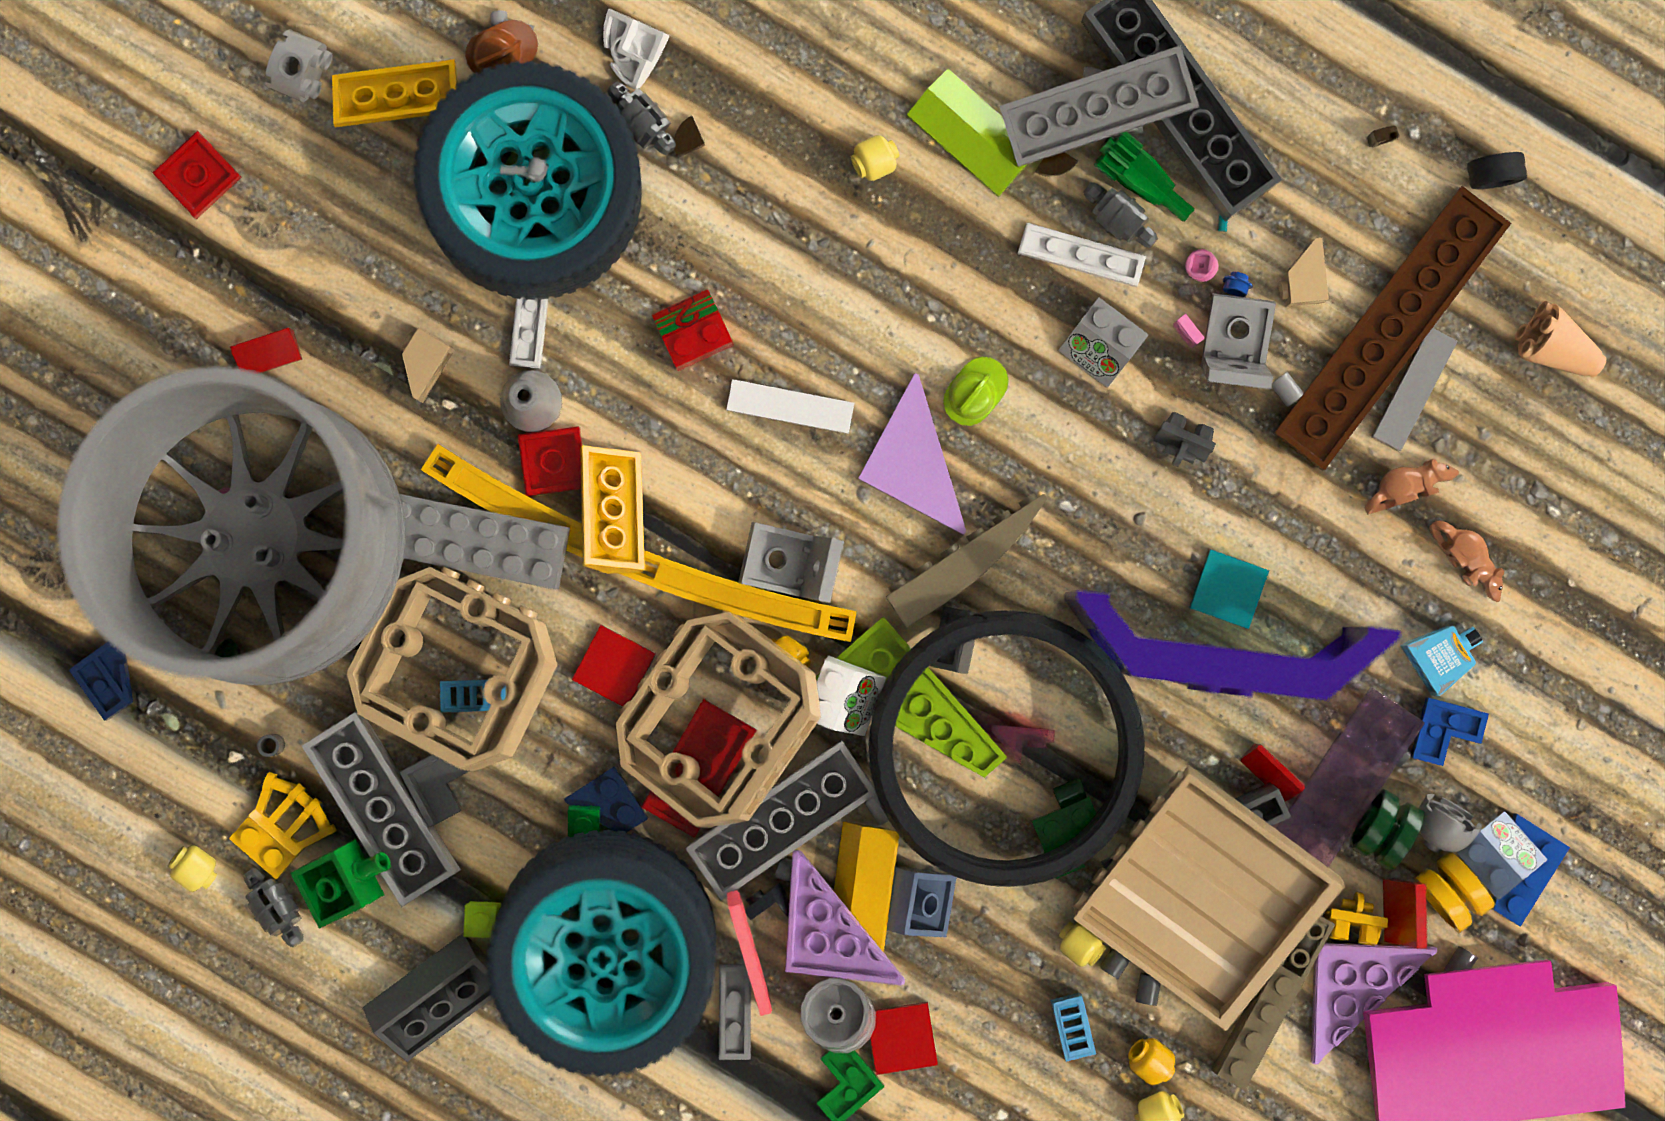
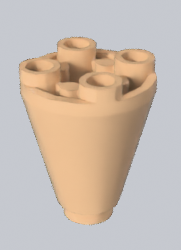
(1558, 343)

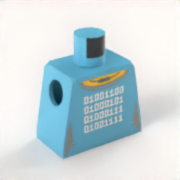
(1442, 656)

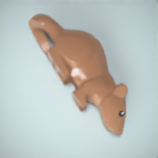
(1404, 484)
(1471, 553)

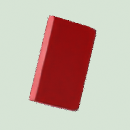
(267, 351)
(1269, 769)

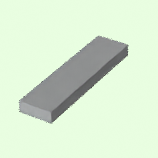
(1414, 389)

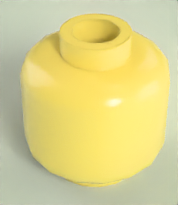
(874, 158)
(192, 868)
(1081, 945)
(1159, 1108)

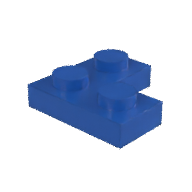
(1441, 723)

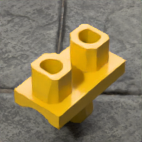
(1369, 925)

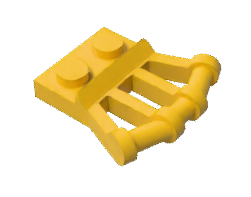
(266, 840)

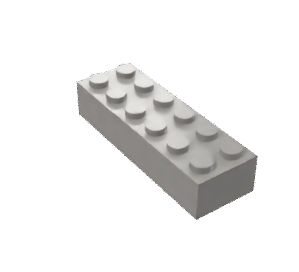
(380, 806)
(783, 821)

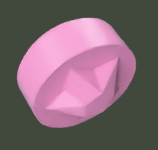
(1201, 265)

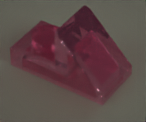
(1012, 738)

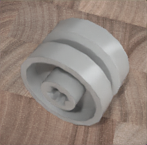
(820, 1021)

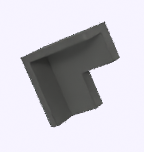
(430, 790)

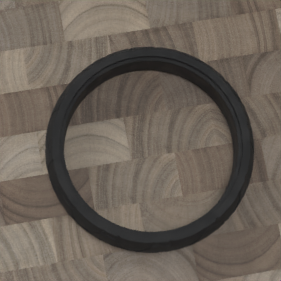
(1076, 850)

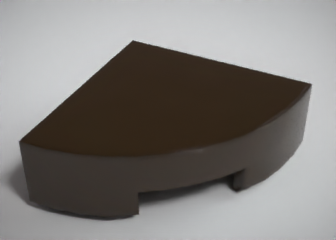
(1382, 136)
(687, 137)
(1056, 165)

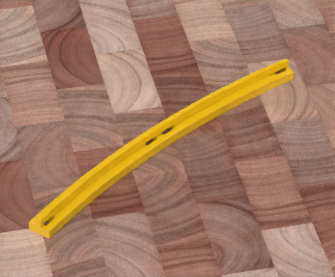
(669, 576)

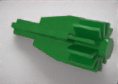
(1140, 173)

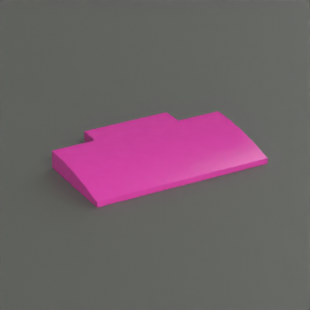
(1497, 1048)

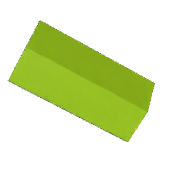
(967, 131)

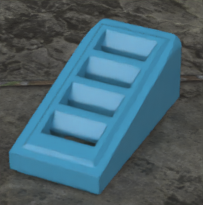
(445, 696)
(1068, 1002)

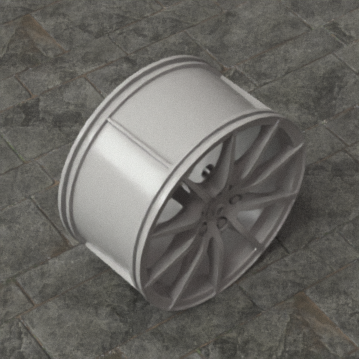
(245, 534)

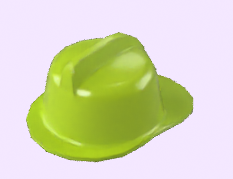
(975, 391)

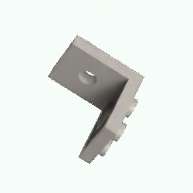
(1241, 358)
(807, 564)

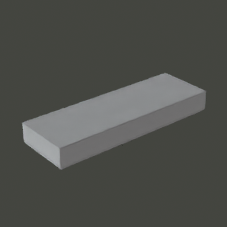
(734, 1012)

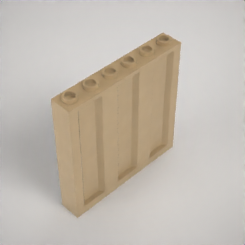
(1206, 897)

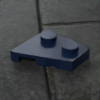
(105, 680)
(617, 803)

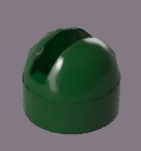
(228, 649)

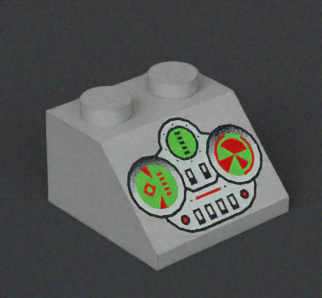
(1103, 342)

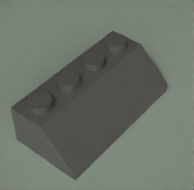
(431, 998)

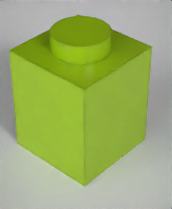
(480, 918)

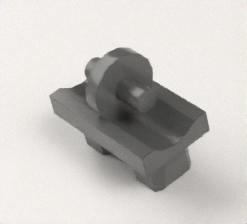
(1184, 444)

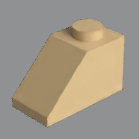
(1306, 279)
(424, 361)

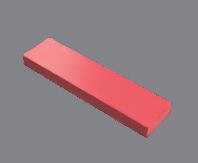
(749, 952)

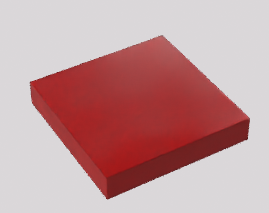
(197, 174)
(551, 461)
(613, 666)
(1406, 913)
(903, 1039)

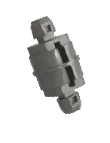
(643, 118)
(1120, 215)
(270, 913)

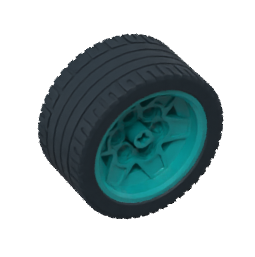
(481, 119)
(605, 1031)

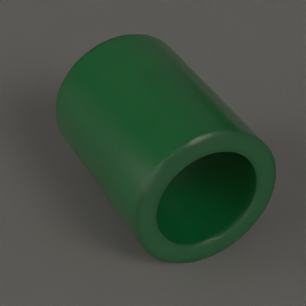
(1069, 793)

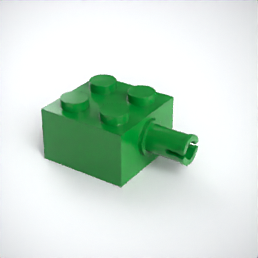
(340, 882)

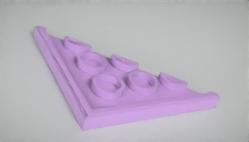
(911, 461)
(827, 936)
(1355, 980)

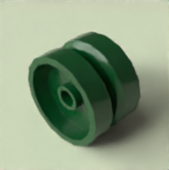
(1387, 830)

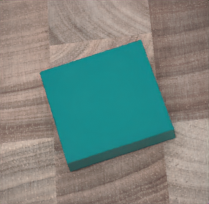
(1229, 589)

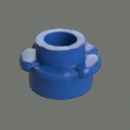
(1237, 284)

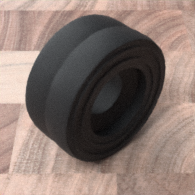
(1497, 170)

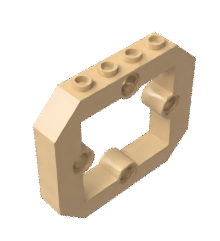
(652, 700)
(506, 718)

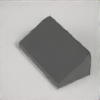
(959, 657)

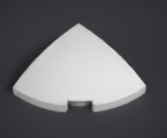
(633, 47)

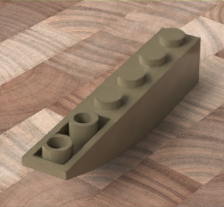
(960, 566)
(1268, 1009)

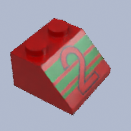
(693, 330)

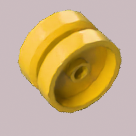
(1455, 892)

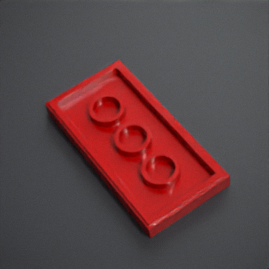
(717, 745)

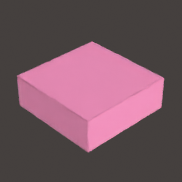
(1188, 331)

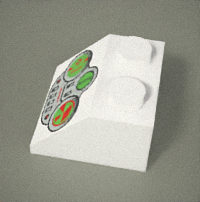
(847, 696)

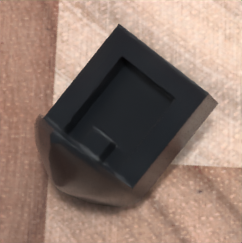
(761, 901)

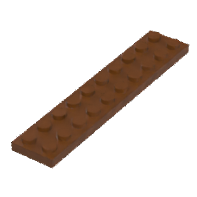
(1392, 328)

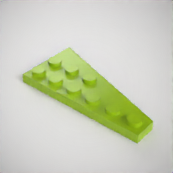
(929, 707)

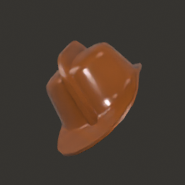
(501, 44)

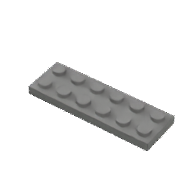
(1099, 106)
(484, 542)

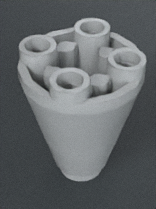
(541, 407)

